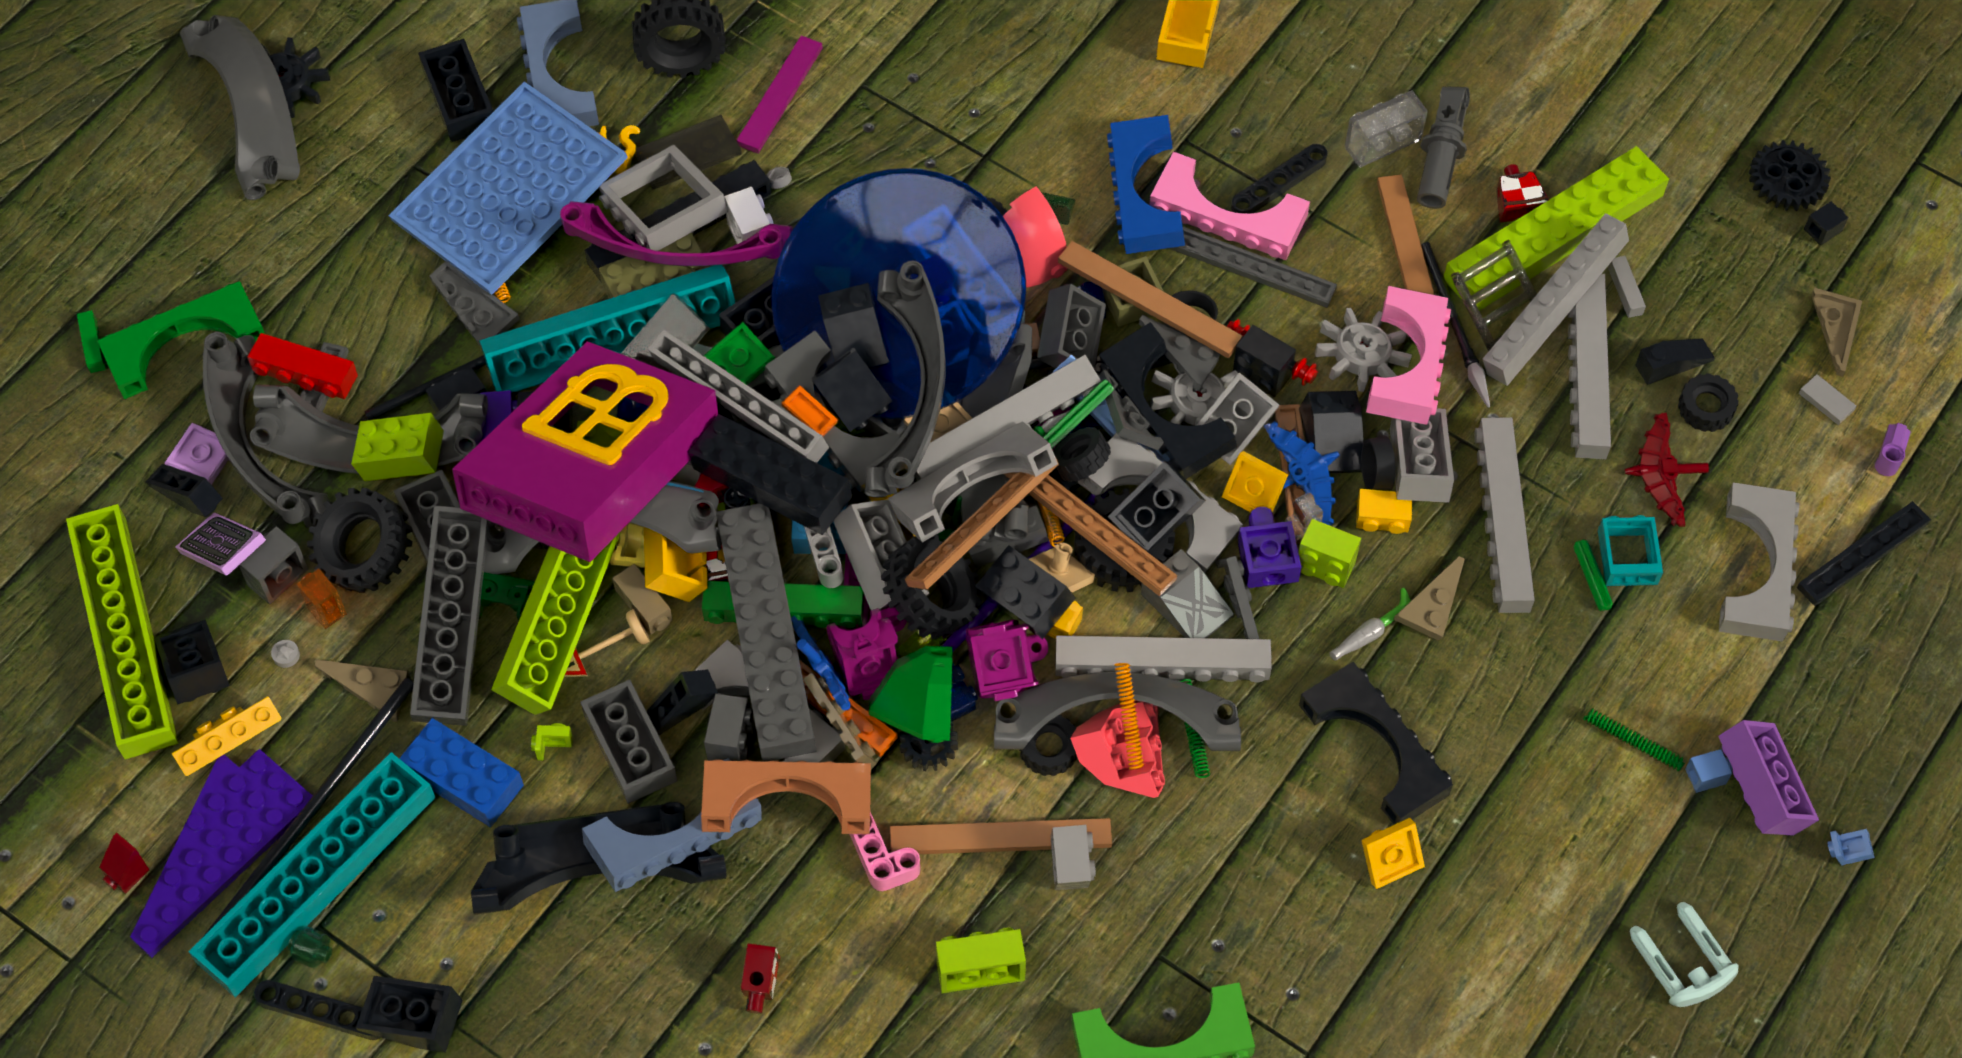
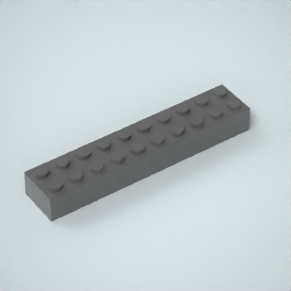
(766, 633)

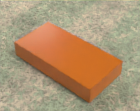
(809, 411)

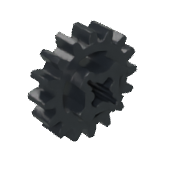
(930, 753)

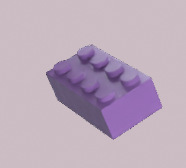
(1768, 778)

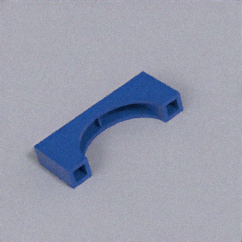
(1142, 225)

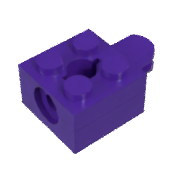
(1268, 550)

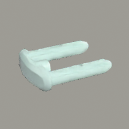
(1705, 986)

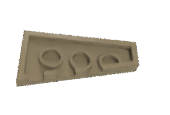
(860, 751)

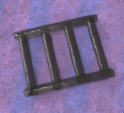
(1471, 300)

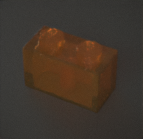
(321, 598)

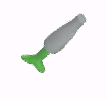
(1369, 630)

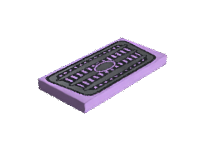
(220, 543)

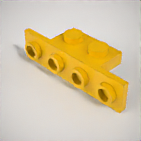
(225, 734)

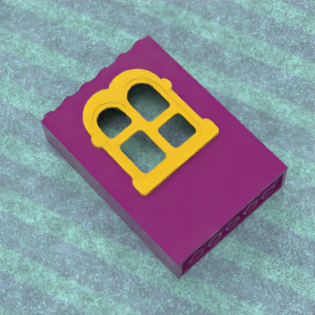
(572, 489)

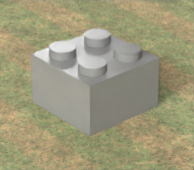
(1071, 857)

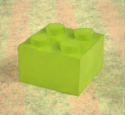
(1328, 553)

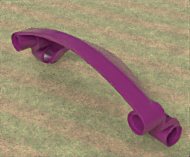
(591, 225)

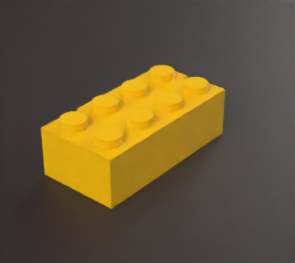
(1187, 31)
(673, 569)

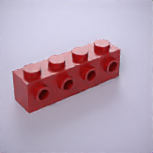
(302, 366)

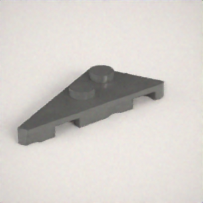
(1186, 353)
(1127, 417)
(1238, 594)

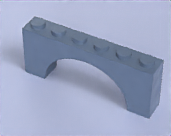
(543, 28)
(631, 857)

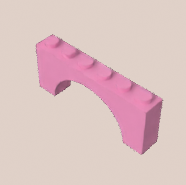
(1267, 231)
(1413, 393)

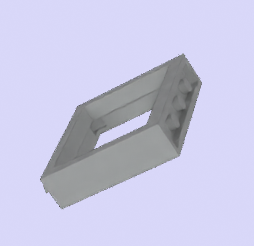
(676, 226)

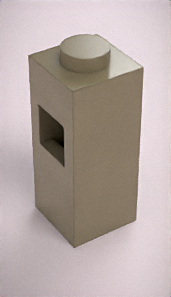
(646, 602)

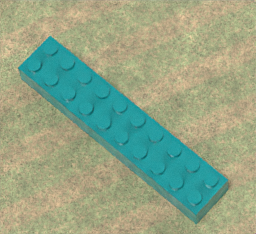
(539, 349)
(312, 874)

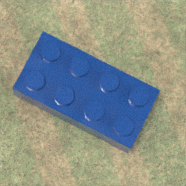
(463, 772)

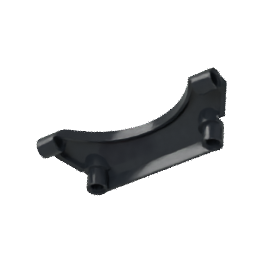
(553, 851)

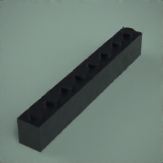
(743, 177)

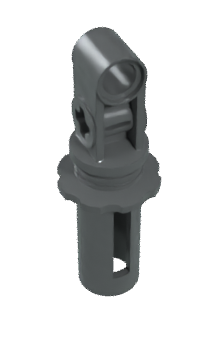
(1443, 147)

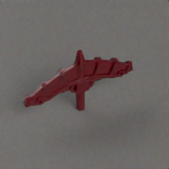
(1661, 469)

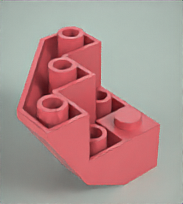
(1103, 749)

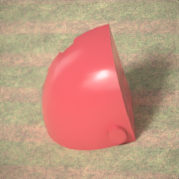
(1037, 236)

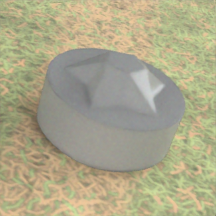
(779, 177)
(285, 653)

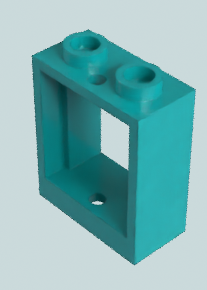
(1630, 573)

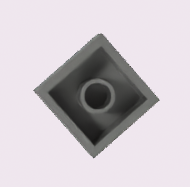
(273, 565)
(729, 728)

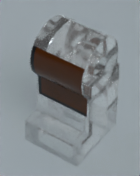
(1304, 511)

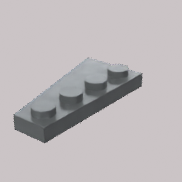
(476, 308)

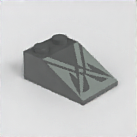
(1191, 601)

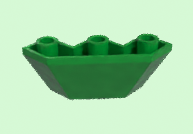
(917, 694)

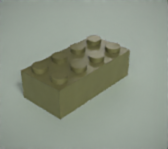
(634, 274)

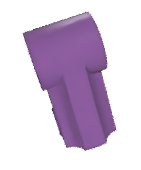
(1892, 449)

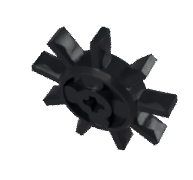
(295, 74)

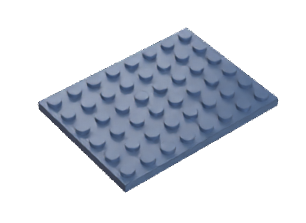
(507, 187)

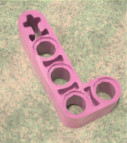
(883, 861)

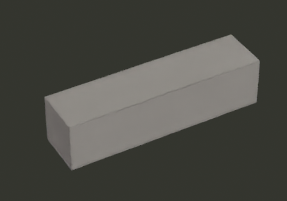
(1626, 287)

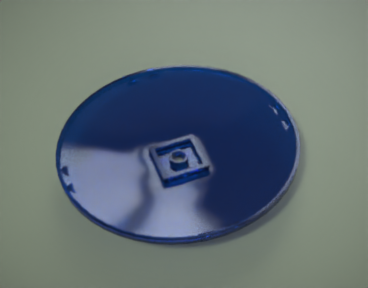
(878, 227)

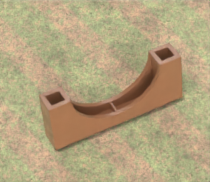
(735, 783)

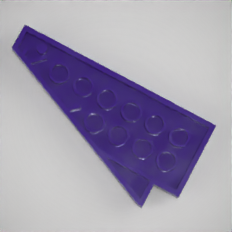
(227, 830)

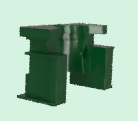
(505, 590)

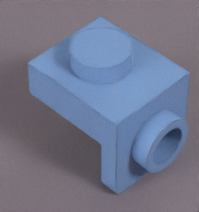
(1851, 846)

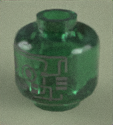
(310, 947)

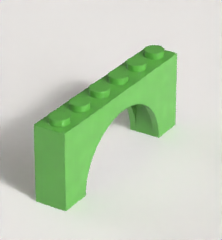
(1222, 1035)

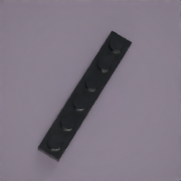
(1863, 553)

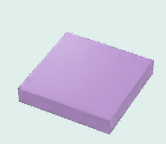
(198, 453)

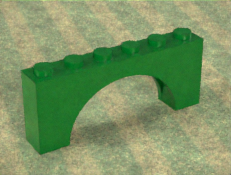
(132, 348)

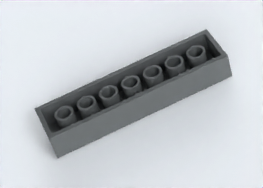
(449, 617)

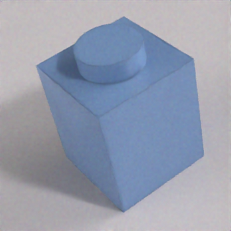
(1709, 770)

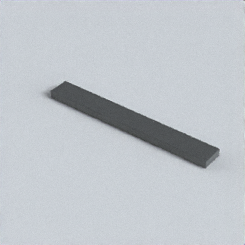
(1257, 268)

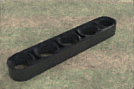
(1285, 171)
(305, 1010)

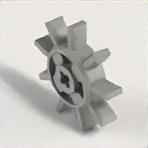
(1362, 348)
(1186, 401)

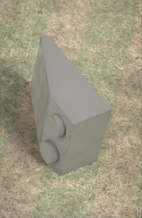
(1243, 410)

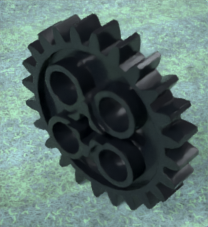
(1789, 175)

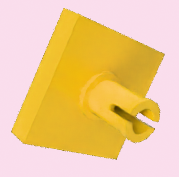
(1254, 483)
(1393, 853)

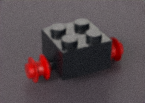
(1268, 360)

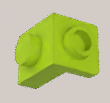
(551, 736)

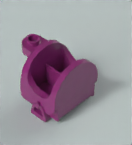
(867, 652)
(1003, 658)

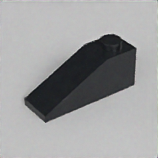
(1672, 358)
(185, 489)
(682, 699)

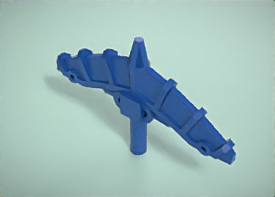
(1306, 467)
(821, 664)

